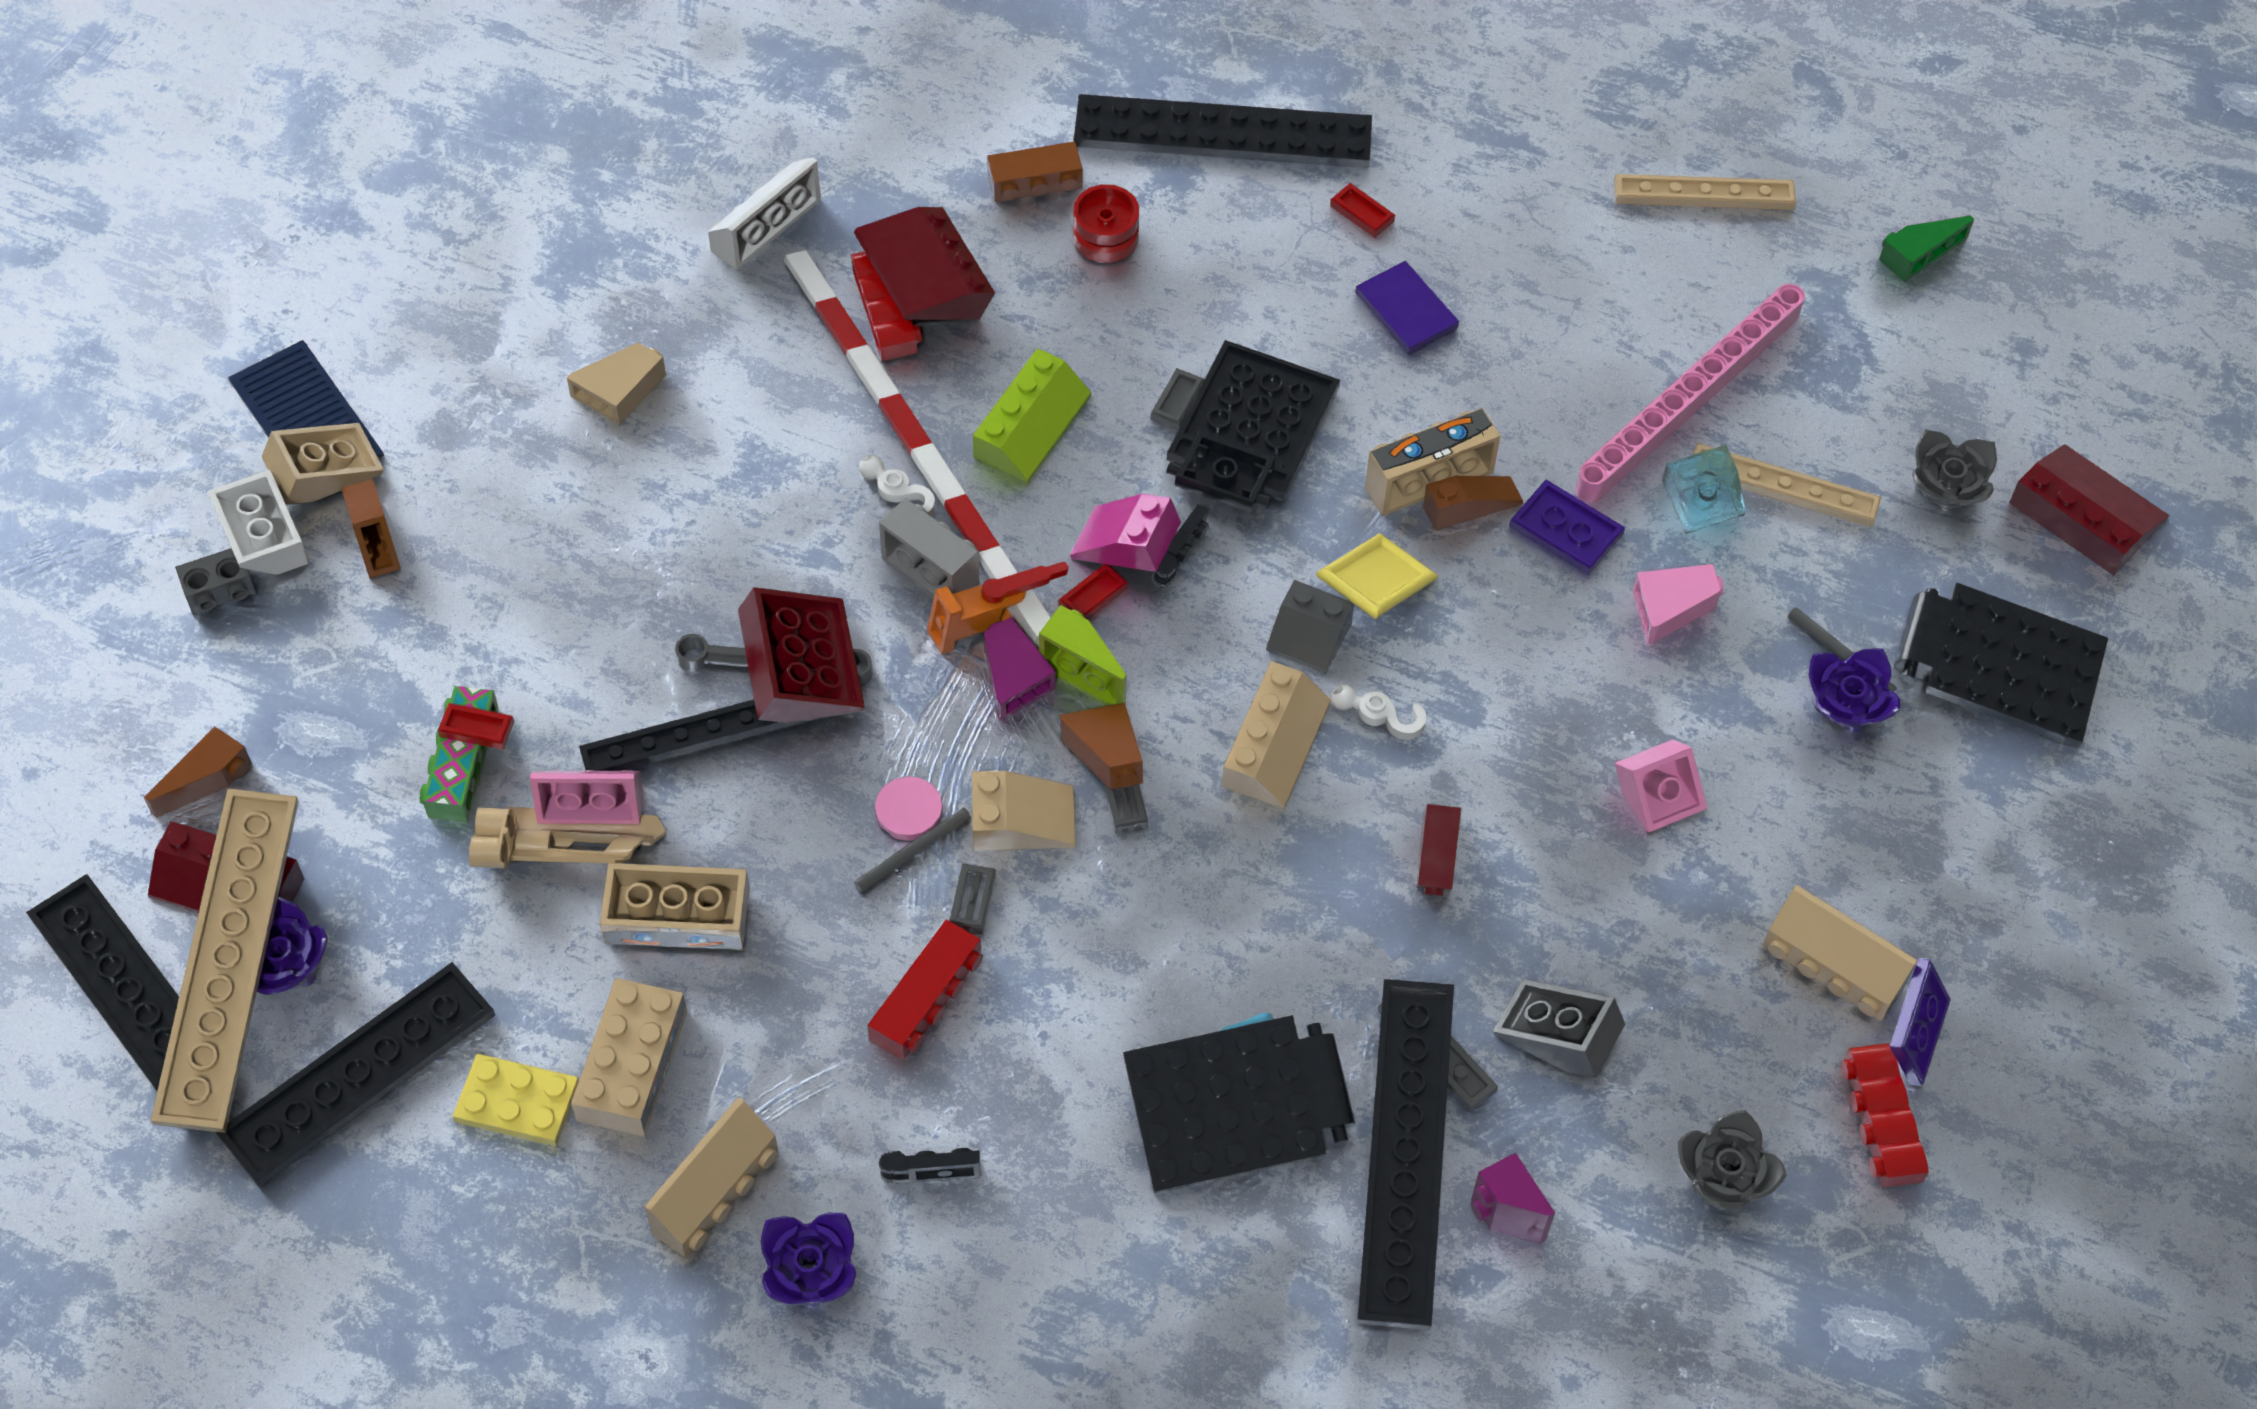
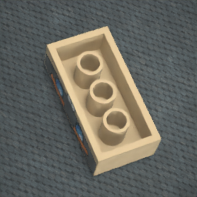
(1402, 468)
(675, 906)
(629, 1057)

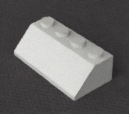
(766, 213)

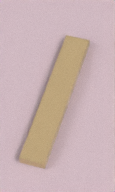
(1704, 191)
(1804, 490)

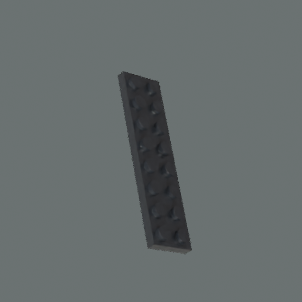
(111, 971)
(355, 1074)

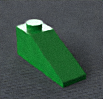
(1922, 244)

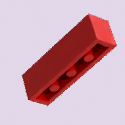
(925, 990)

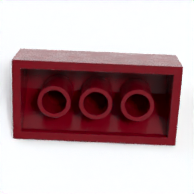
(183, 866)

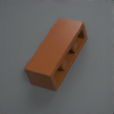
(1035, 171)

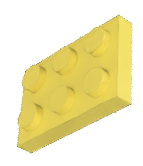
(516, 1099)

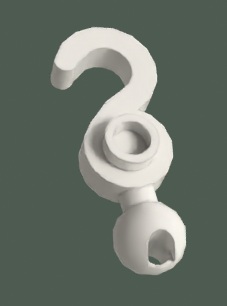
(894, 484)
(1376, 709)

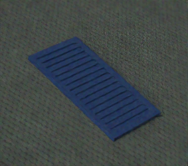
(294, 393)

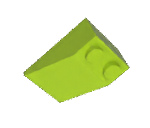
(1082, 657)

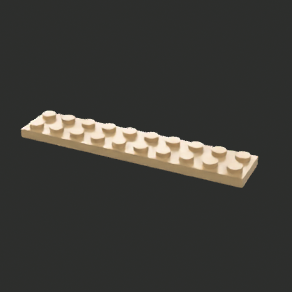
(225, 961)

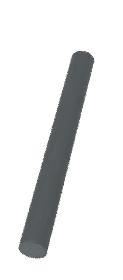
(1824, 637)
(912, 849)

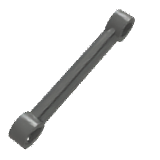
(737, 656)

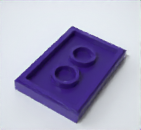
(1407, 307)
(1567, 527)
(1920, 1022)

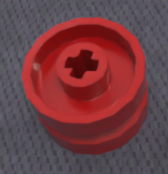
(1106, 223)

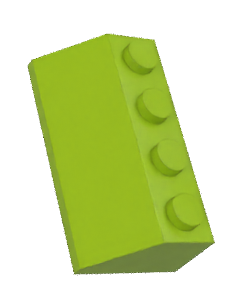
(1030, 416)

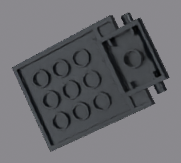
(1249, 428)
(2003, 661)
(1237, 1101)

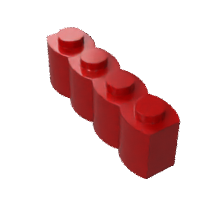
(891, 332)
(1886, 1116)

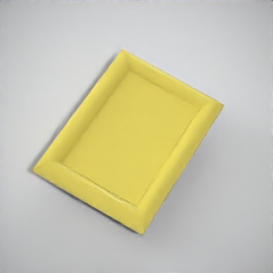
(1377, 575)

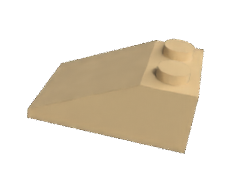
(319, 460)
(1021, 812)

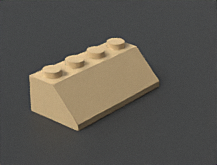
(1276, 736)
(1839, 953)
(711, 1179)

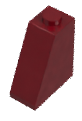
(1438, 849)

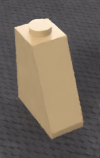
(618, 381)

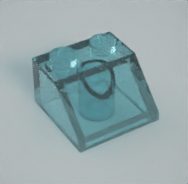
(1704, 489)

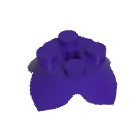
(1865, 675)
(302, 949)
(790, 1242)

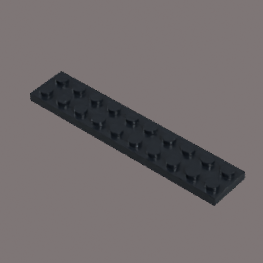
(1223, 131)
(1406, 1155)

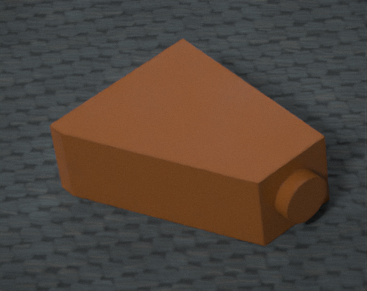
(371, 528)
(1104, 744)

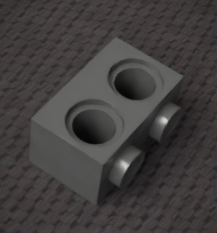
(214, 578)

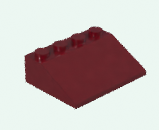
(926, 265)
(2087, 508)
(799, 656)

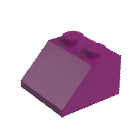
(1512, 1201)

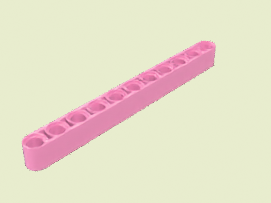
(1689, 393)

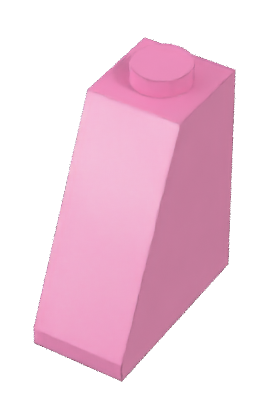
(1674, 598)

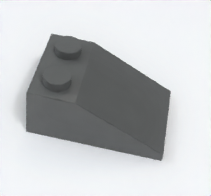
(1562, 1026)

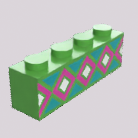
(456, 764)

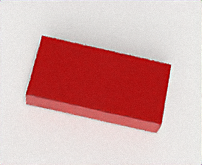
(1362, 210)
(1094, 592)
(476, 726)

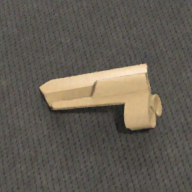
(516, 836)

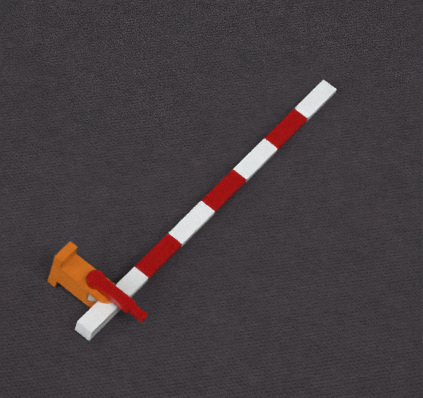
(1007, 591)

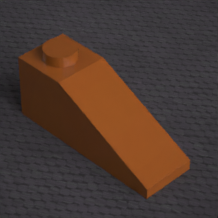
(1468, 498)
(203, 771)

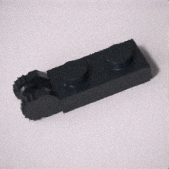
(1180, 546)
(930, 1166)

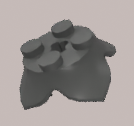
(1954, 473)
(1733, 1141)

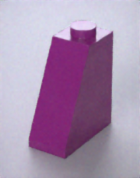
(1015, 668)

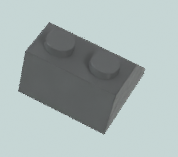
(1310, 626)

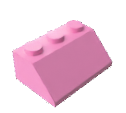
(587, 797)

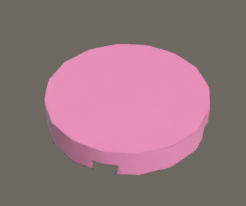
(908, 808)

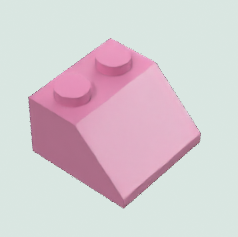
(1662, 784)

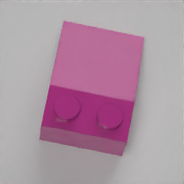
(1129, 532)

